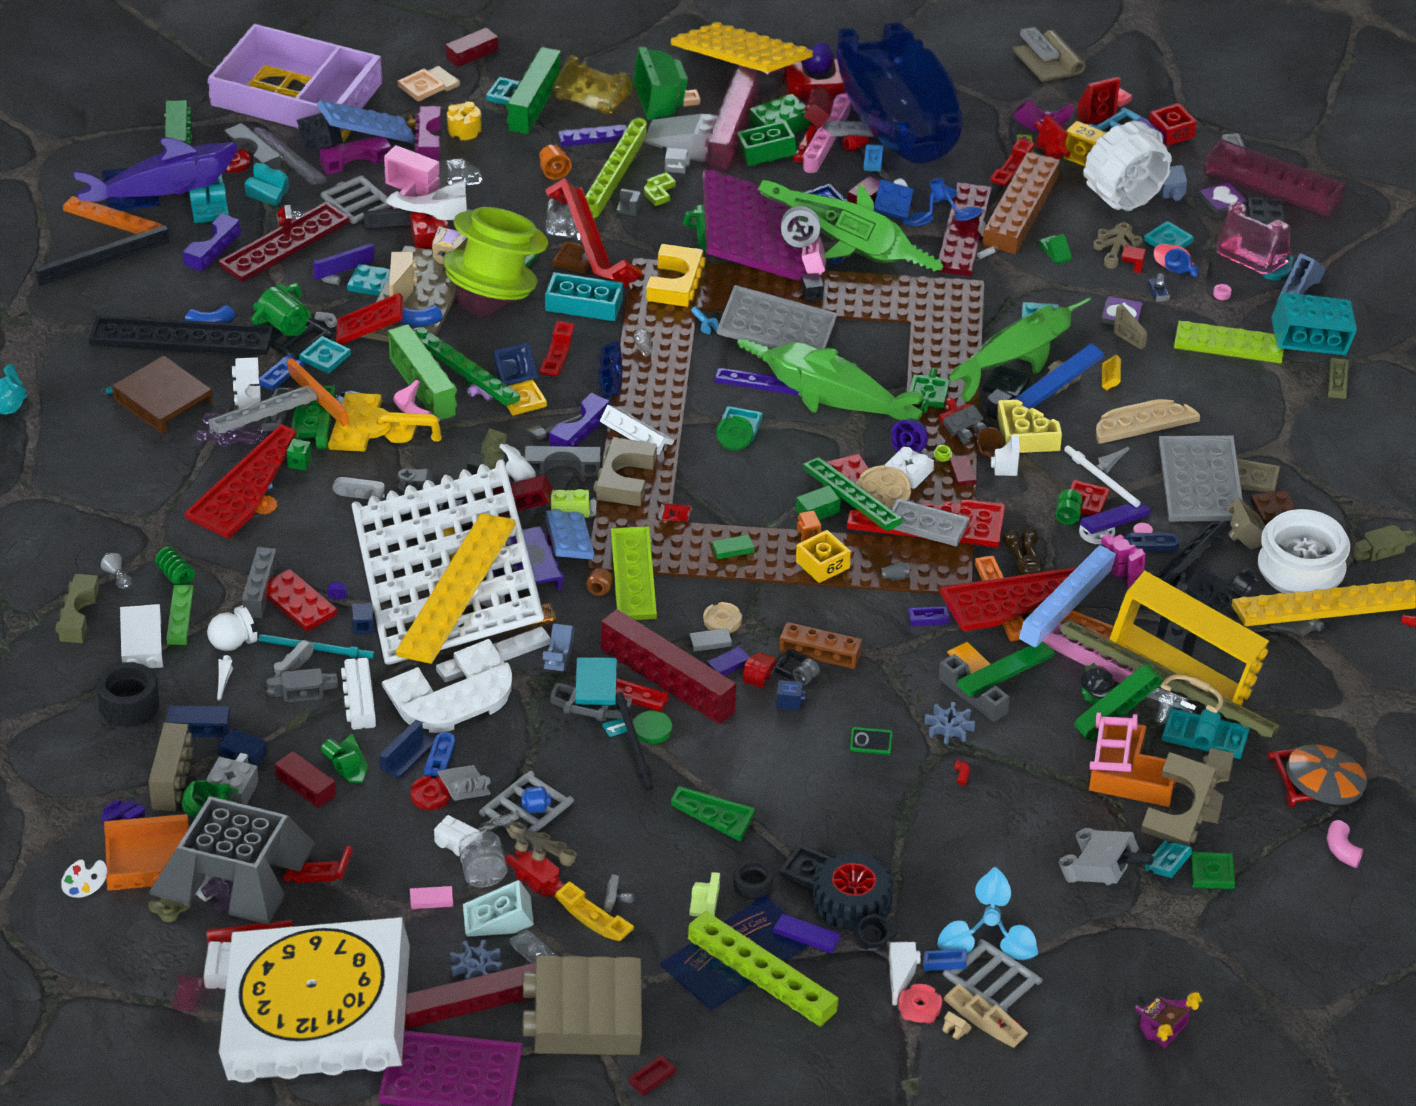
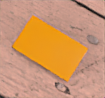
(970, 656)

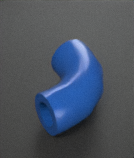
(224, 314)
(421, 317)

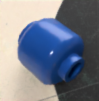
(535, 799)

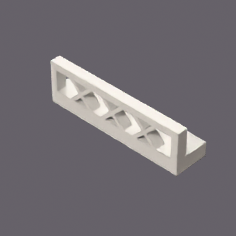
(633, 427)

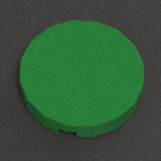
(734, 433)
(652, 727)

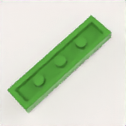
(180, 615)

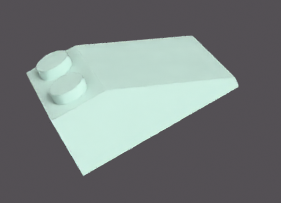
(499, 911)

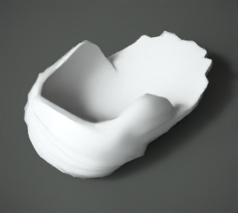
(517, 466)

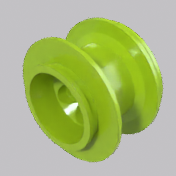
(495, 253)

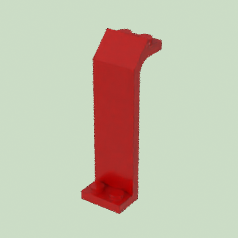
(590, 237)

